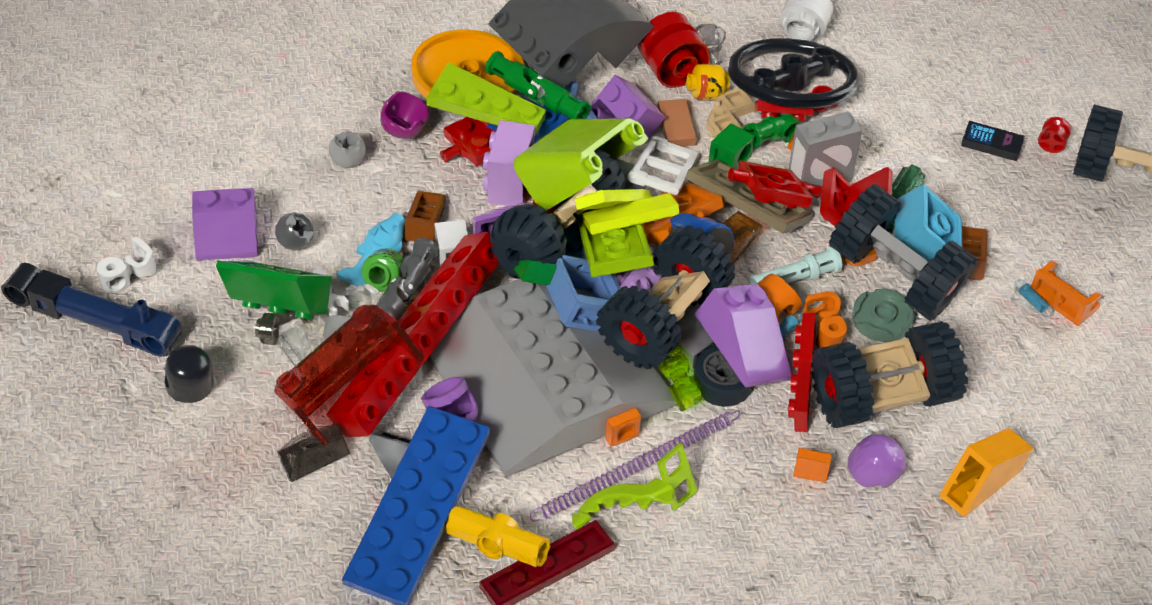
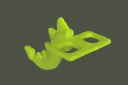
(643, 494)

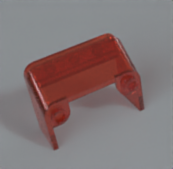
(338, 361)

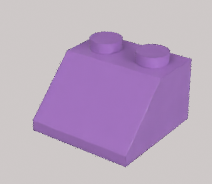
(224, 224)

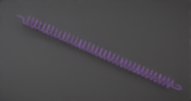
(628, 467)

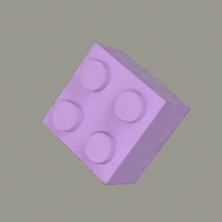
(501, 180)

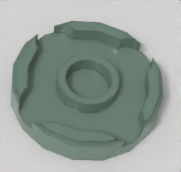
(882, 315)

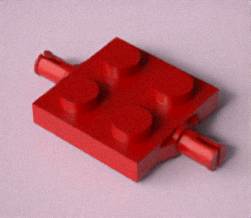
(469, 140)
(775, 184)

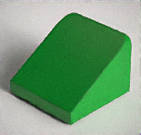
(535, 272)

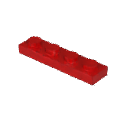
(802, 381)

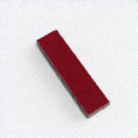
(563, 558)

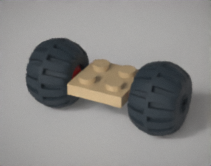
(535, 235)

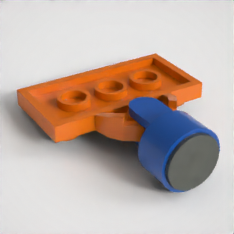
(694, 208)

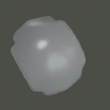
(347, 149)

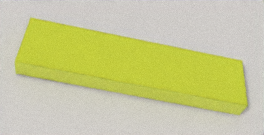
(609, 198)

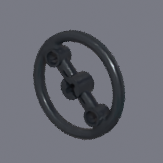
(793, 73)

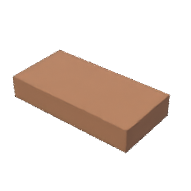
(678, 123)

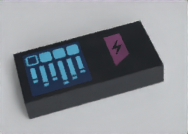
(992, 140)

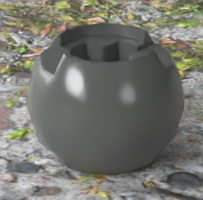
(294, 231)

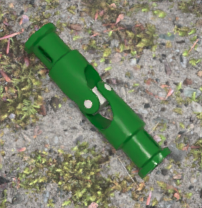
(535, 86)

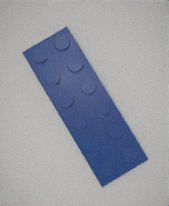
(416, 507)

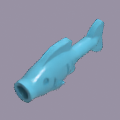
(383, 235)

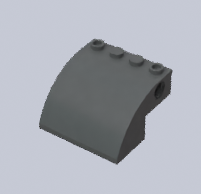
(566, 34)

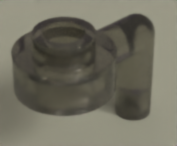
(267, 326)

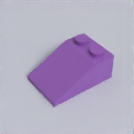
(746, 333)

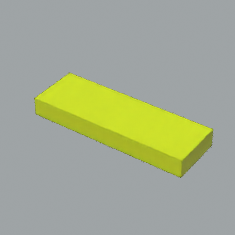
(630, 213)

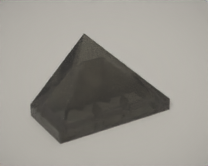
(306, 454)

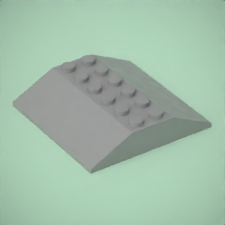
(539, 380)

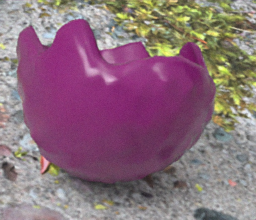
(404, 115)

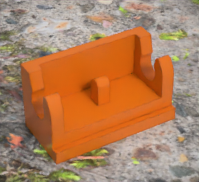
(1063, 296)

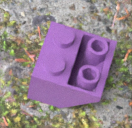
(625, 100)

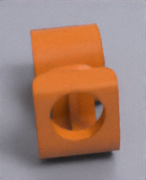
(832, 326)

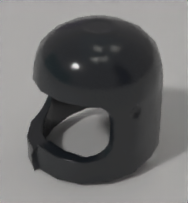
(188, 374)

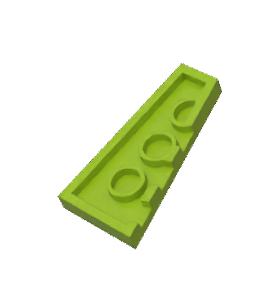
(481, 100)

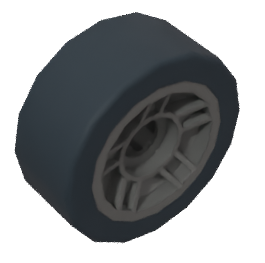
(716, 389)

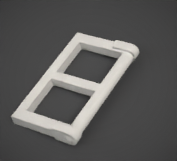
(660, 144)

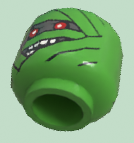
(382, 268)

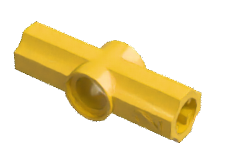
(498, 536)

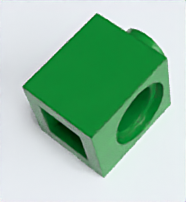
(732, 146)

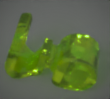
(684, 388)

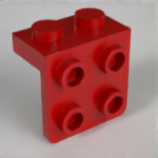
(840, 194)

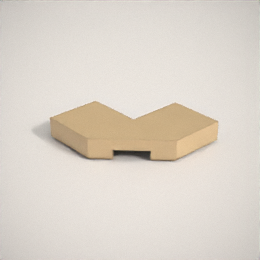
(727, 109)

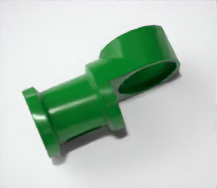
(772, 129)

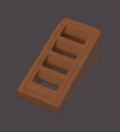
(422, 218)
(977, 249)

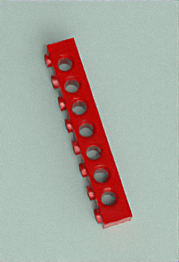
(426, 323)

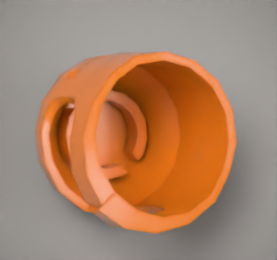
(780, 295)

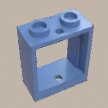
(576, 309)

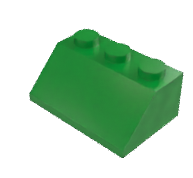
(276, 287)

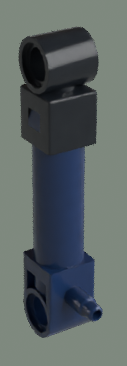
(55, 296)

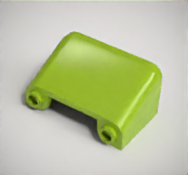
(566, 156)

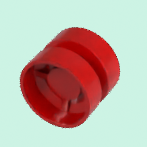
(673, 49)

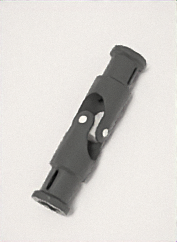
(413, 272)

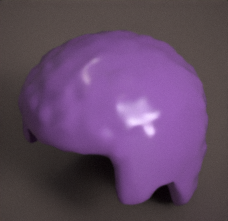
(877, 461)

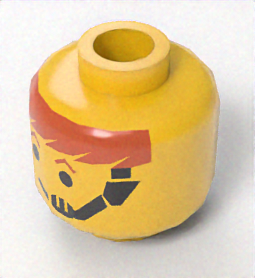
(708, 82)

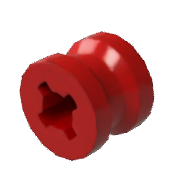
(1054, 134)

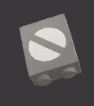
(825, 145)

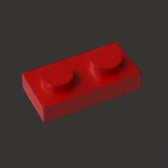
(767, 109)

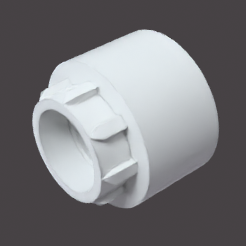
(806, 18)

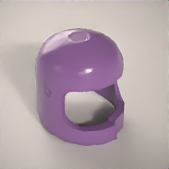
(452, 397)

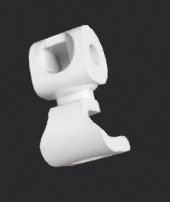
(115, 273)

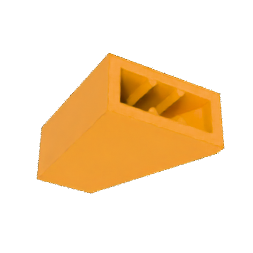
(984, 470)

